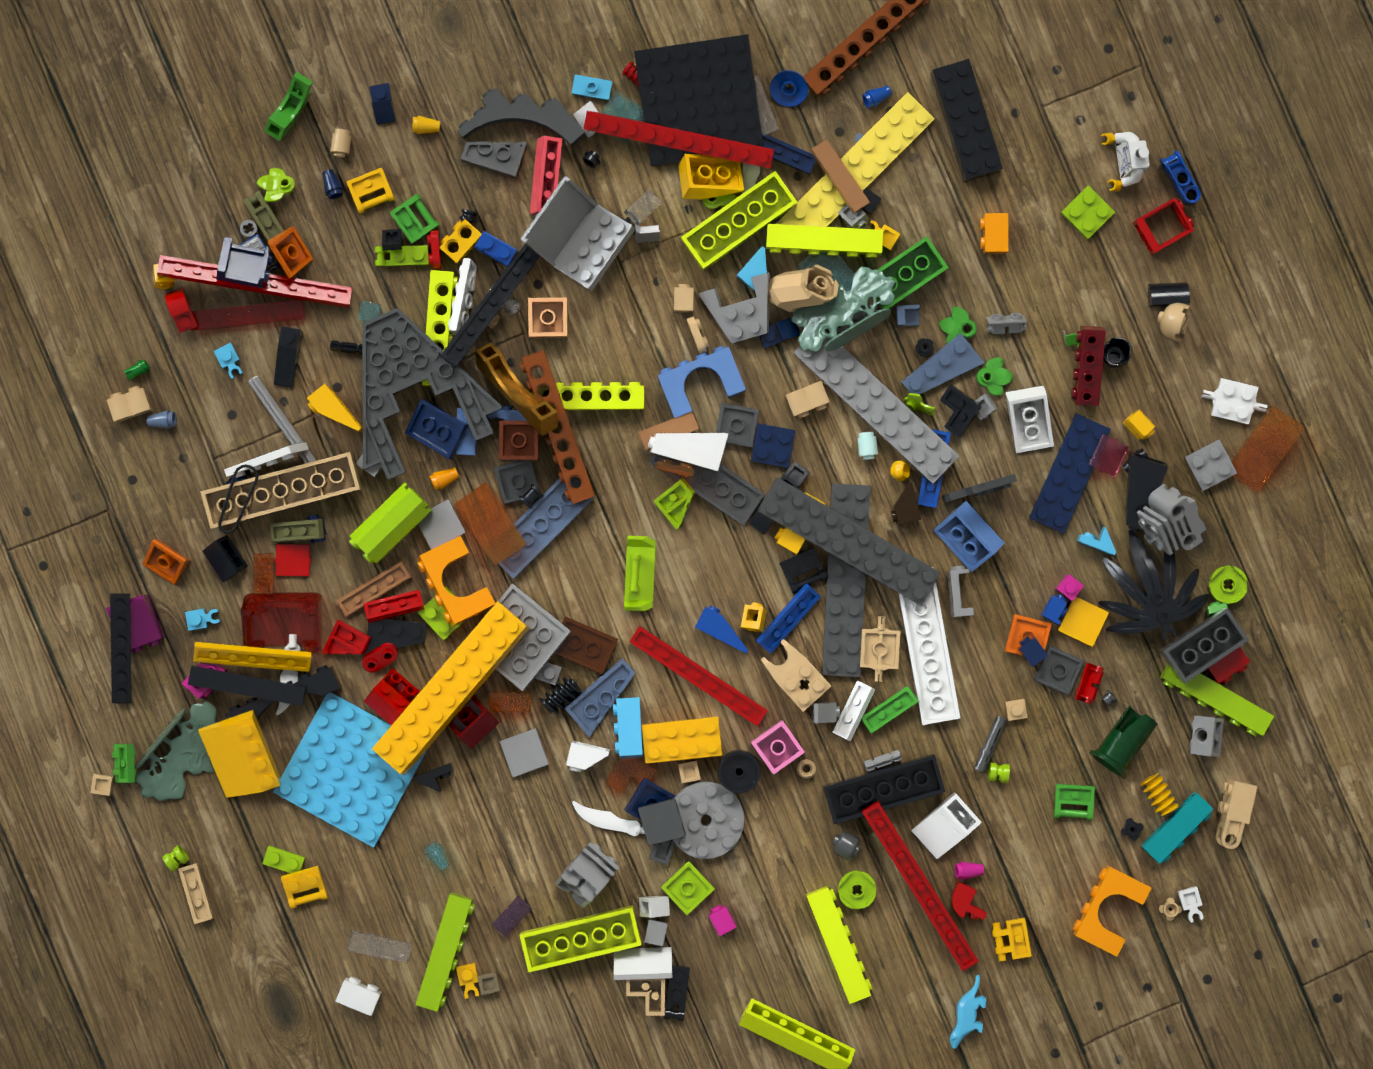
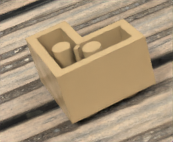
(653, 990)

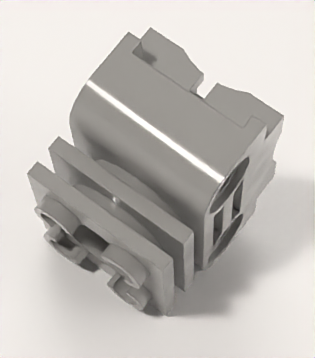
(1171, 520)
(587, 874)

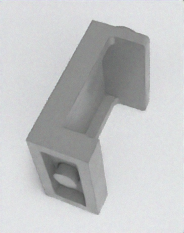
(954, 592)

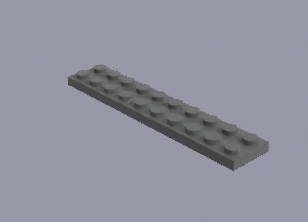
(848, 541)
(845, 591)

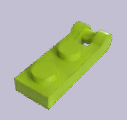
(404, 257)

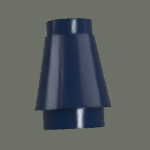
(332, 186)

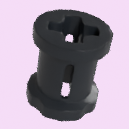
(531, 496)

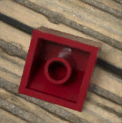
(473, 722)

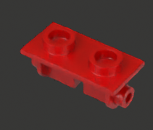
(1091, 675)

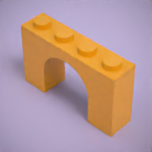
(455, 608)
(1110, 883)

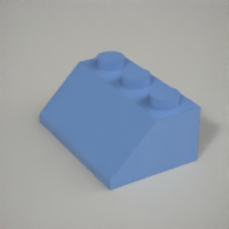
(969, 536)

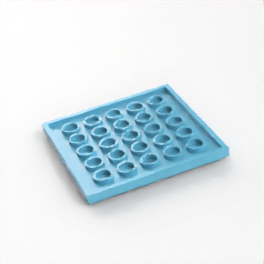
(340, 774)

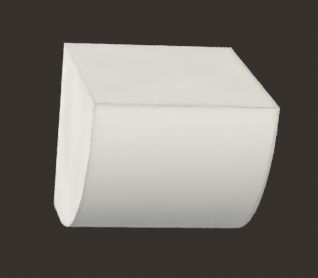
(654, 906)

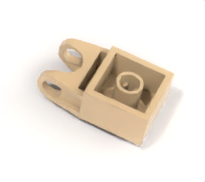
(792, 672)
(1234, 811)

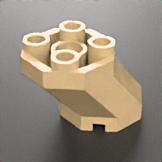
(802, 288)

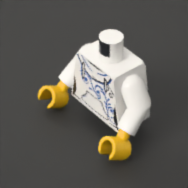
(1131, 157)

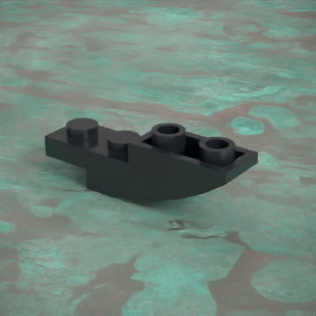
(794, 476)

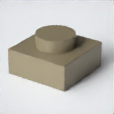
(488, 983)

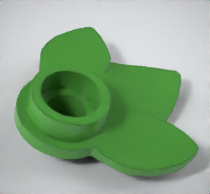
(956, 323)
(997, 376)

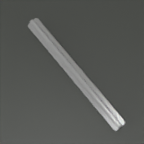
(279, 417)

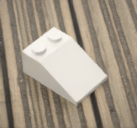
(1030, 419)

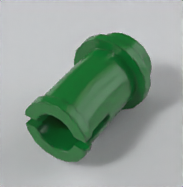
(137, 369)

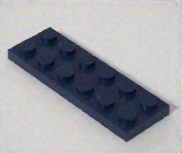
(1068, 474)

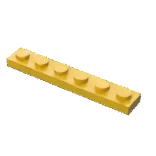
(252, 656)

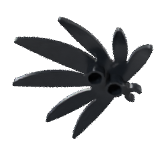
(1158, 605)

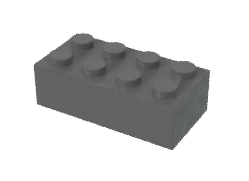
(1204, 645)

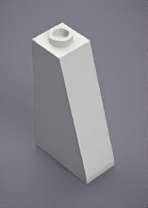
(692, 448)

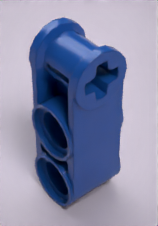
(1176, 168)

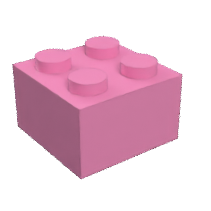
(777, 746)

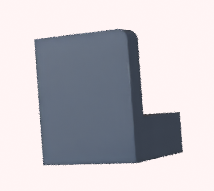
(907, 315)

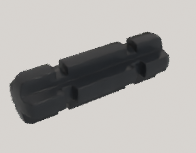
(346, 347)

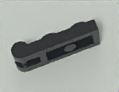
(677, 992)

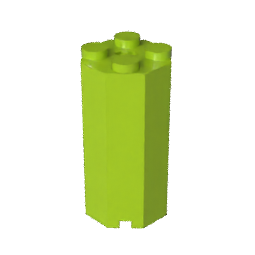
(390, 524)

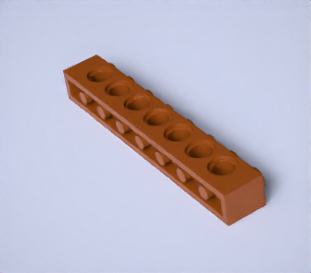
(821, 87)
(586, 490)

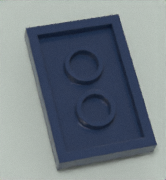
(436, 429)

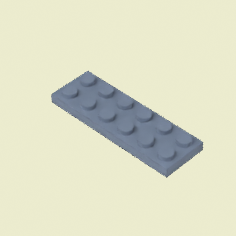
(543, 523)

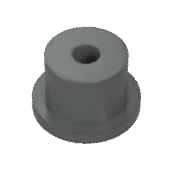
(1109, 698)

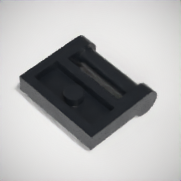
(800, 564)

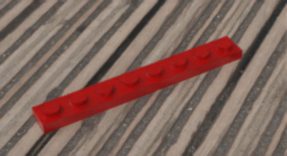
(698, 676)

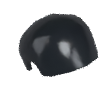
(1117, 352)

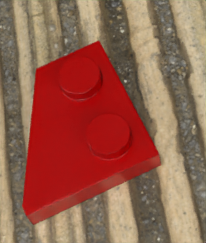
(346, 640)

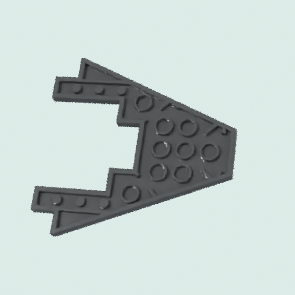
(398, 357)

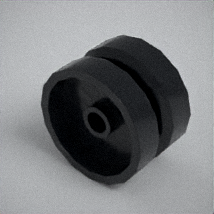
(744, 781)

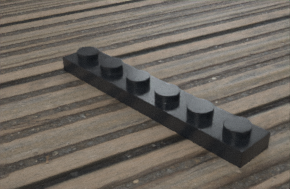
(120, 647)

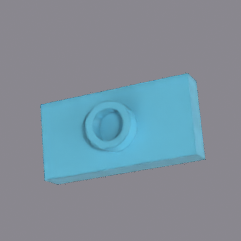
(591, 87)

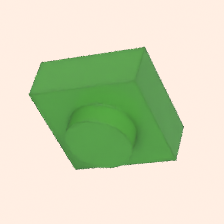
(1214, 607)

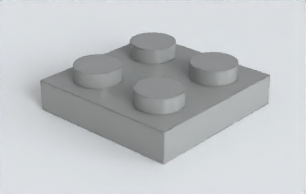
(1211, 465)

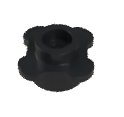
(1131, 824)

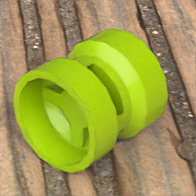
(998, 772)
(175, 858)

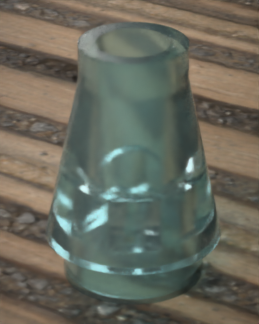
(436, 854)

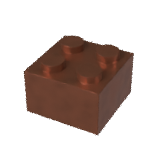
(518, 441)

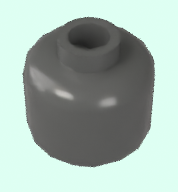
(846, 845)

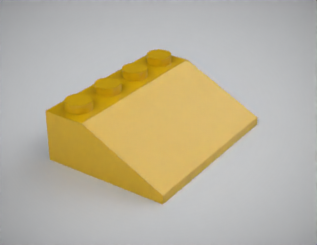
(240, 755)

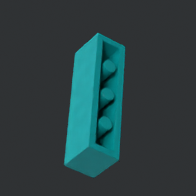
(1177, 827)

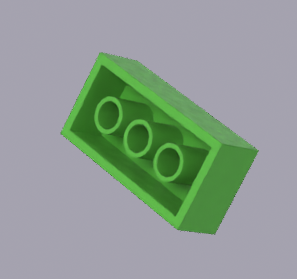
(913, 270)

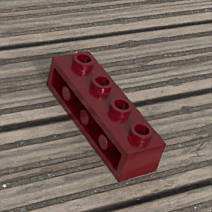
(1089, 365)

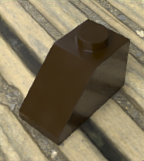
(906, 507)

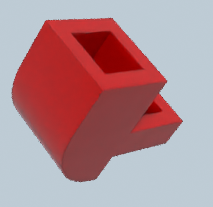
(180, 309)
(961, 901)

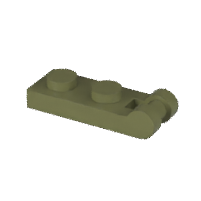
(263, 216)

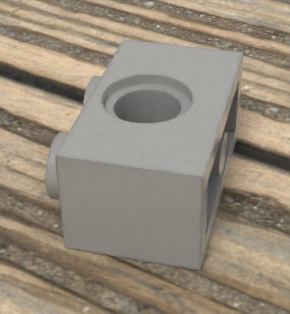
(1214, 730)

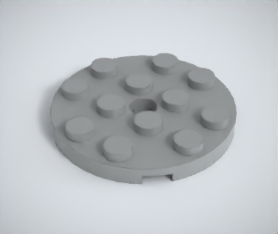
(725, 814)

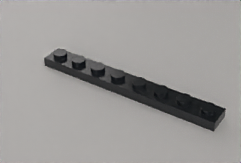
(490, 306)

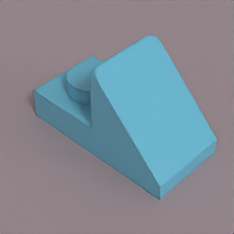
(1102, 544)

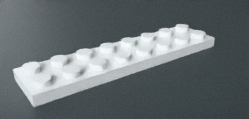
(930, 659)

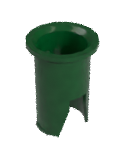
(1124, 741)

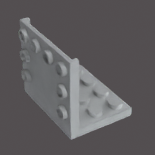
(577, 234)

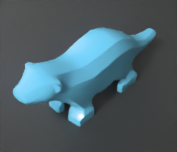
(967, 1015)

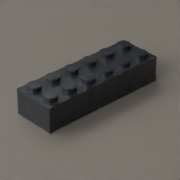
(966, 120)
(888, 786)

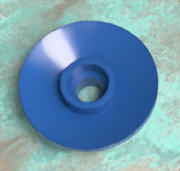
(788, 96)

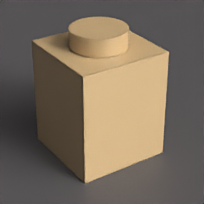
(683, 298)

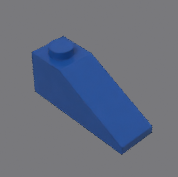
(716, 626)

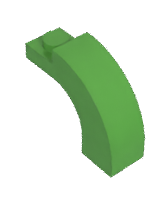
(291, 107)

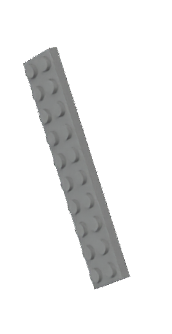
(880, 409)

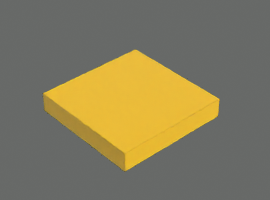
(1083, 621)

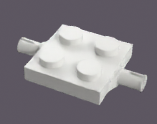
(1234, 401)

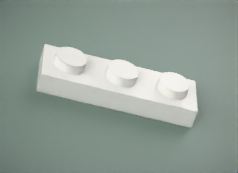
(853, 710)

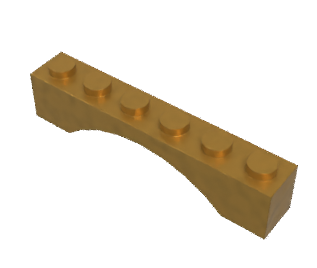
(534, 410)

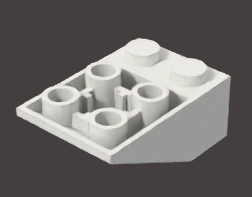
(946, 825)

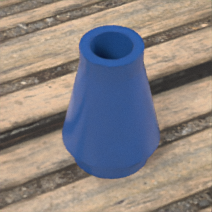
(876, 96)

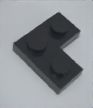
(964, 410)

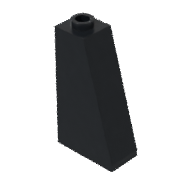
(1143, 478)

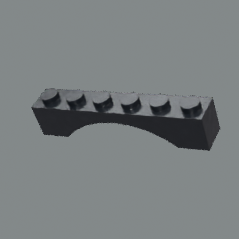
(320, 684)

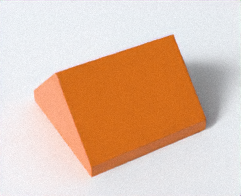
(290, 251)
(165, 561)

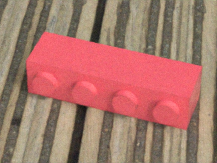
(545, 171)

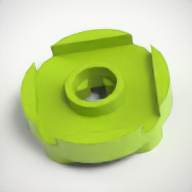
(1238, 584)
(857, 878)

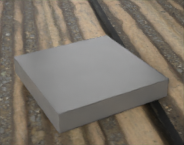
(524, 752)

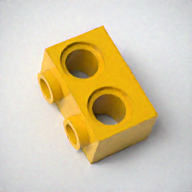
(465, 244)

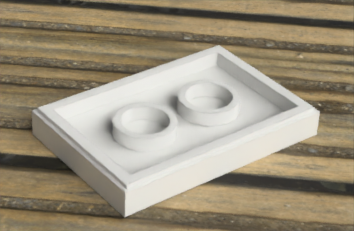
(643, 963)

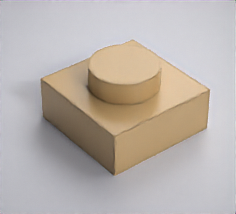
(1016, 709)
(689, 771)
(102, 784)

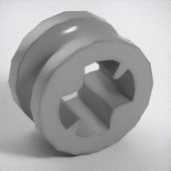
(247, 223)

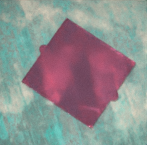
(1108, 455)

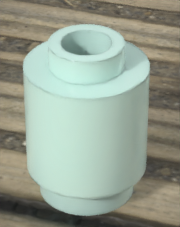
(867, 445)

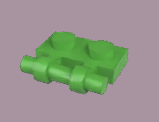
(124, 763)

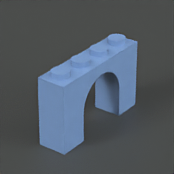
(720, 362)
(468, 444)

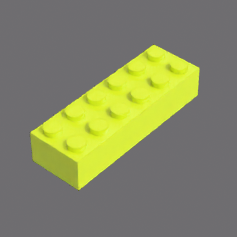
(739, 220)
(580, 938)

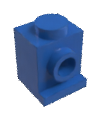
(1055, 608)

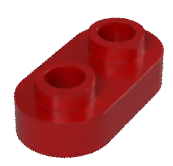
(434, 241)
(378, 657)

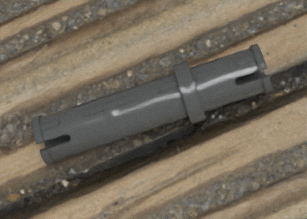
(990, 744)

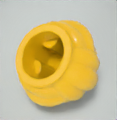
(900, 470)

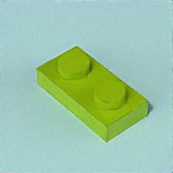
(283, 860)

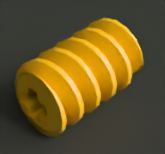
(1160, 796)

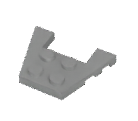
(743, 318)

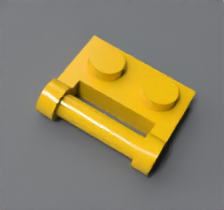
(369, 184)
(303, 881)

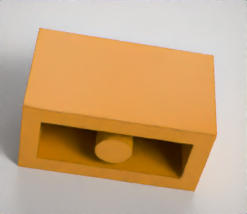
(994, 233)

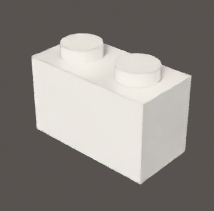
(358, 995)

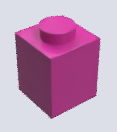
(1069, 587)
(722, 919)

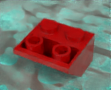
(391, 696)

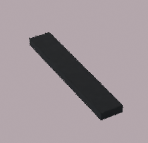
(246, 685)

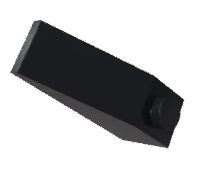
(287, 356)

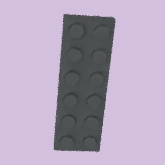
(721, 489)

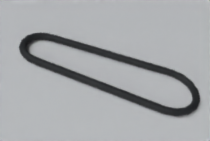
(228, 495)

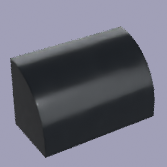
(1168, 293)
(225, 558)

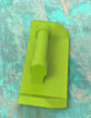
(639, 573)

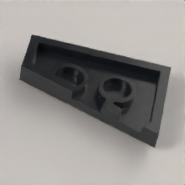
(397, 632)

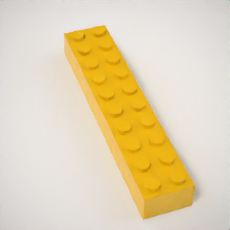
(450, 688)

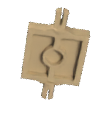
(880, 649)

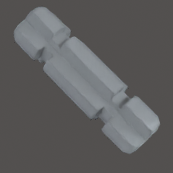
(882, 760)

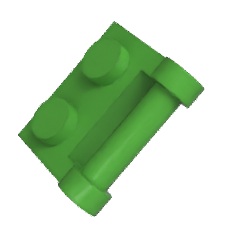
(409, 223)
(1074, 795)

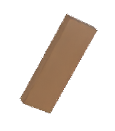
(682, 424)

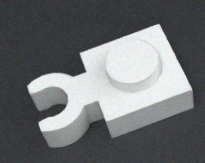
(1191, 900)

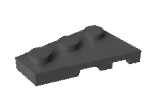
(496, 157)

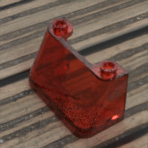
(276, 615)

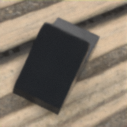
(430, 778)

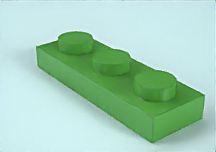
(889, 709)

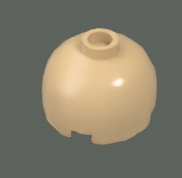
(1174, 320)

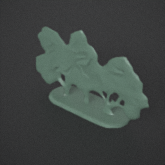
(839, 312)
(186, 754)

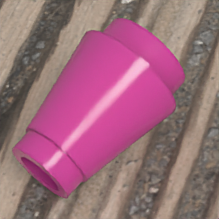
(968, 870)

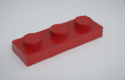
(393, 606)

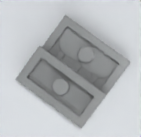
(441, 525)

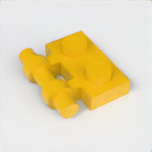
(1018, 939)

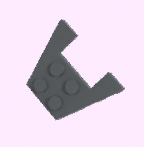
(982, 489)

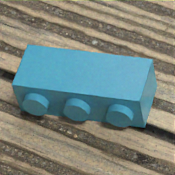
(628, 728)

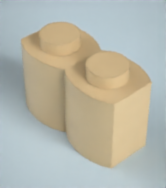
(807, 399)
(129, 404)

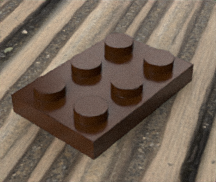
(587, 646)

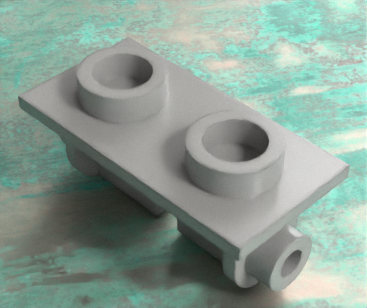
(1015, 322)

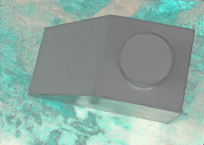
(825, 712)

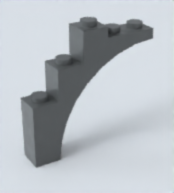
(523, 109)

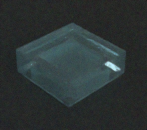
(368, 311)

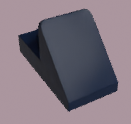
(382, 103)
(779, 333)

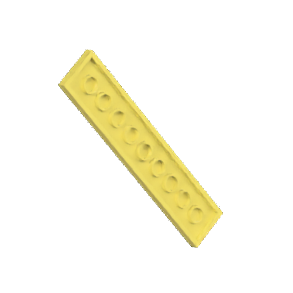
(864, 162)

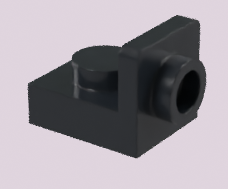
(392, 239)

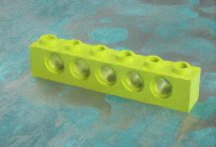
(437, 280)
(635, 402)

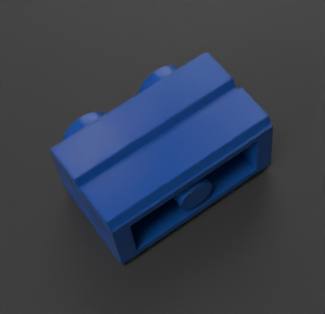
(496, 249)

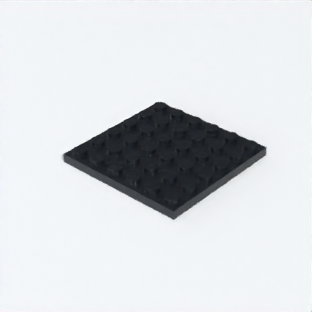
(700, 90)

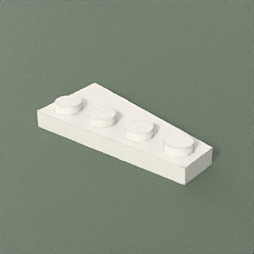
(463, 299)
(268, 459)

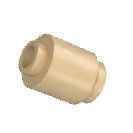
(341, 143)

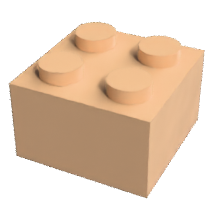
(548, 317)

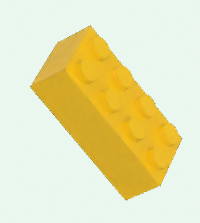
(681, 739)

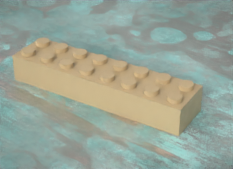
(283, 489)

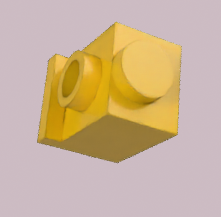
(161, 282)
(748, 618)

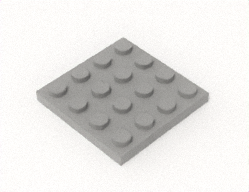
(537, 645)

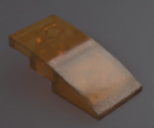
(1265, 448)
(490, 524)

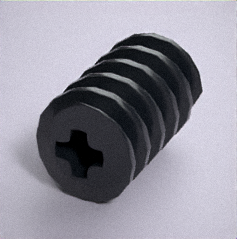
(561, 695)

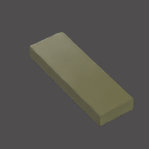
(296, 530)

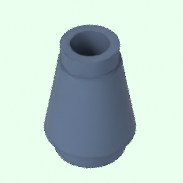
(162, 420)

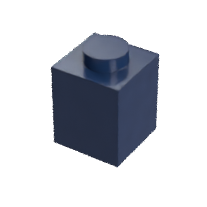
(1032, 651)

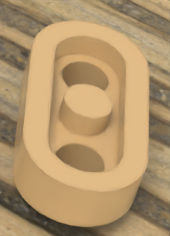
(701, 342)

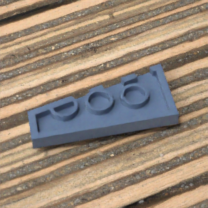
(945, 364)
(596, 700)

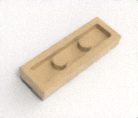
(196, 893)

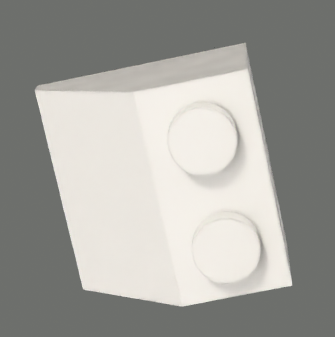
(584, 755)

